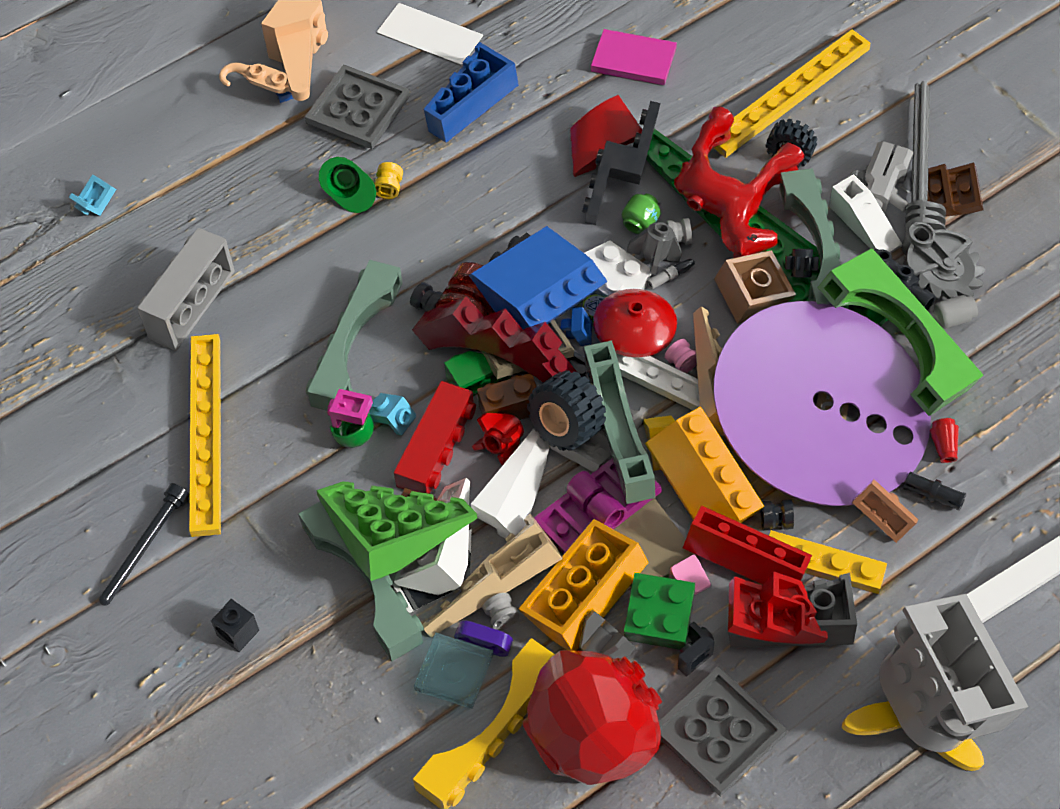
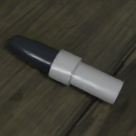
(670, 273)

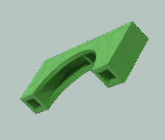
(873, 285)

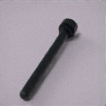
(174, 498)

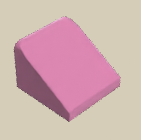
(691, 571)

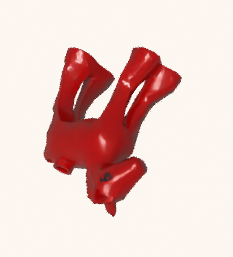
(728, 197)

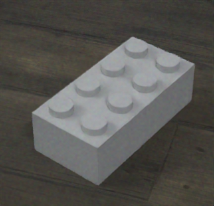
(186, 289)

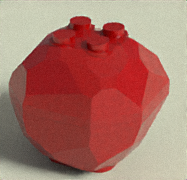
(593, 717)

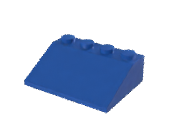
(538, 279)

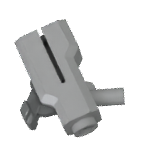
(884, 172)

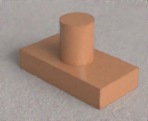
(885, 510)

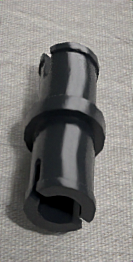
(934, 491)

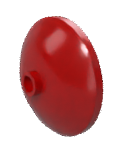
(635, 322)

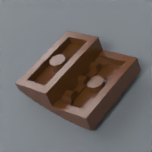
(955, 189)

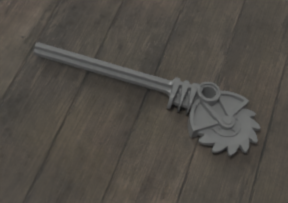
(934, 253)

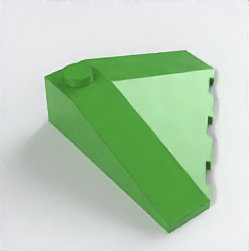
(391, 529)

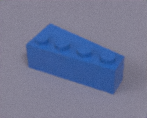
(471, 92)

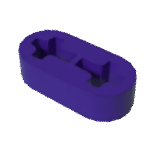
(484, 637)

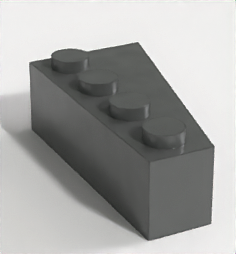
(834, 614)

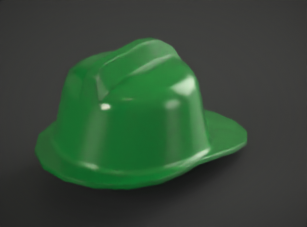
(347, 184)

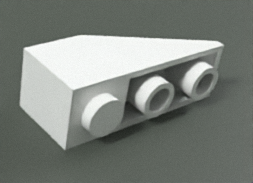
(862, 213)

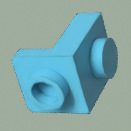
(93, 196)
(392, 411)

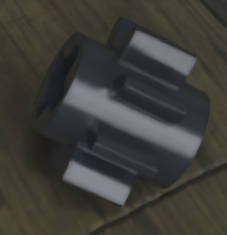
(801, 262)

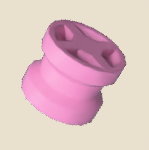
(681, 356)

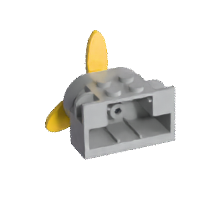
(942, 683)

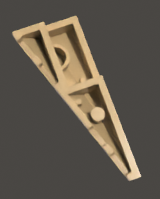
(707, 357)
(500, 572)

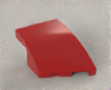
(603, 123)
(773, 611)

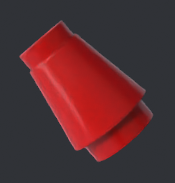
(945, 437)

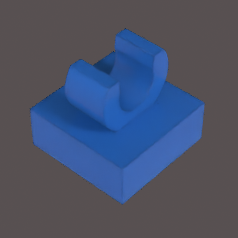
(578, 327)

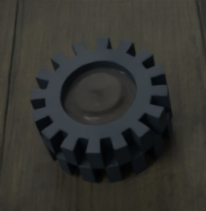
(795, 134)

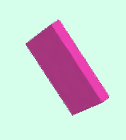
(633, 57)

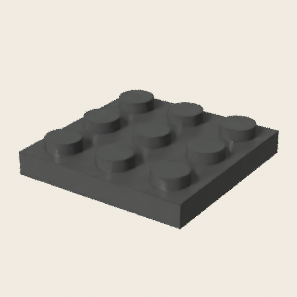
(357, 106)
(720, 731)

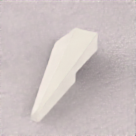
(514, 487)

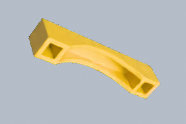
(448, 773)

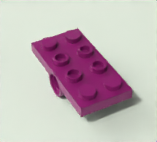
(588, 498)

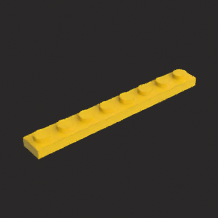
(794, 89)
(205, 436)

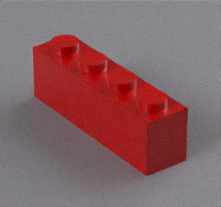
(435, 438)
(743, 548)

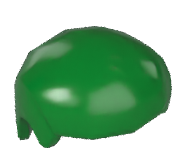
(352, 434)

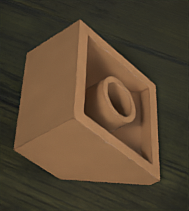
(753, 284)

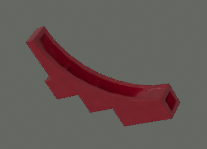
(499, 334)

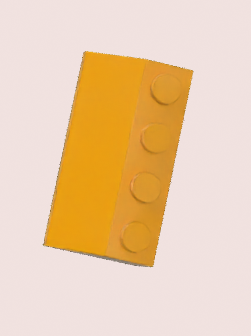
(703, 468)
(587, 578)

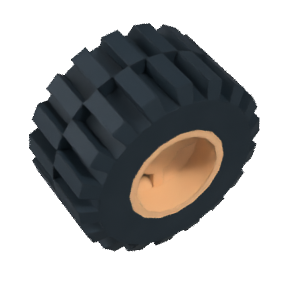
(566, 410)

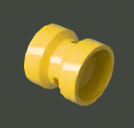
(388, 180)

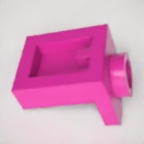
(349, 407)

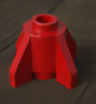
(501, 434)

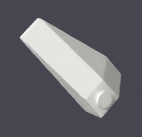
(446, 563)

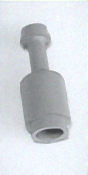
(955, 311)

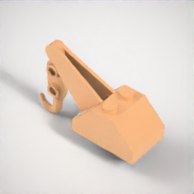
(291, 36)

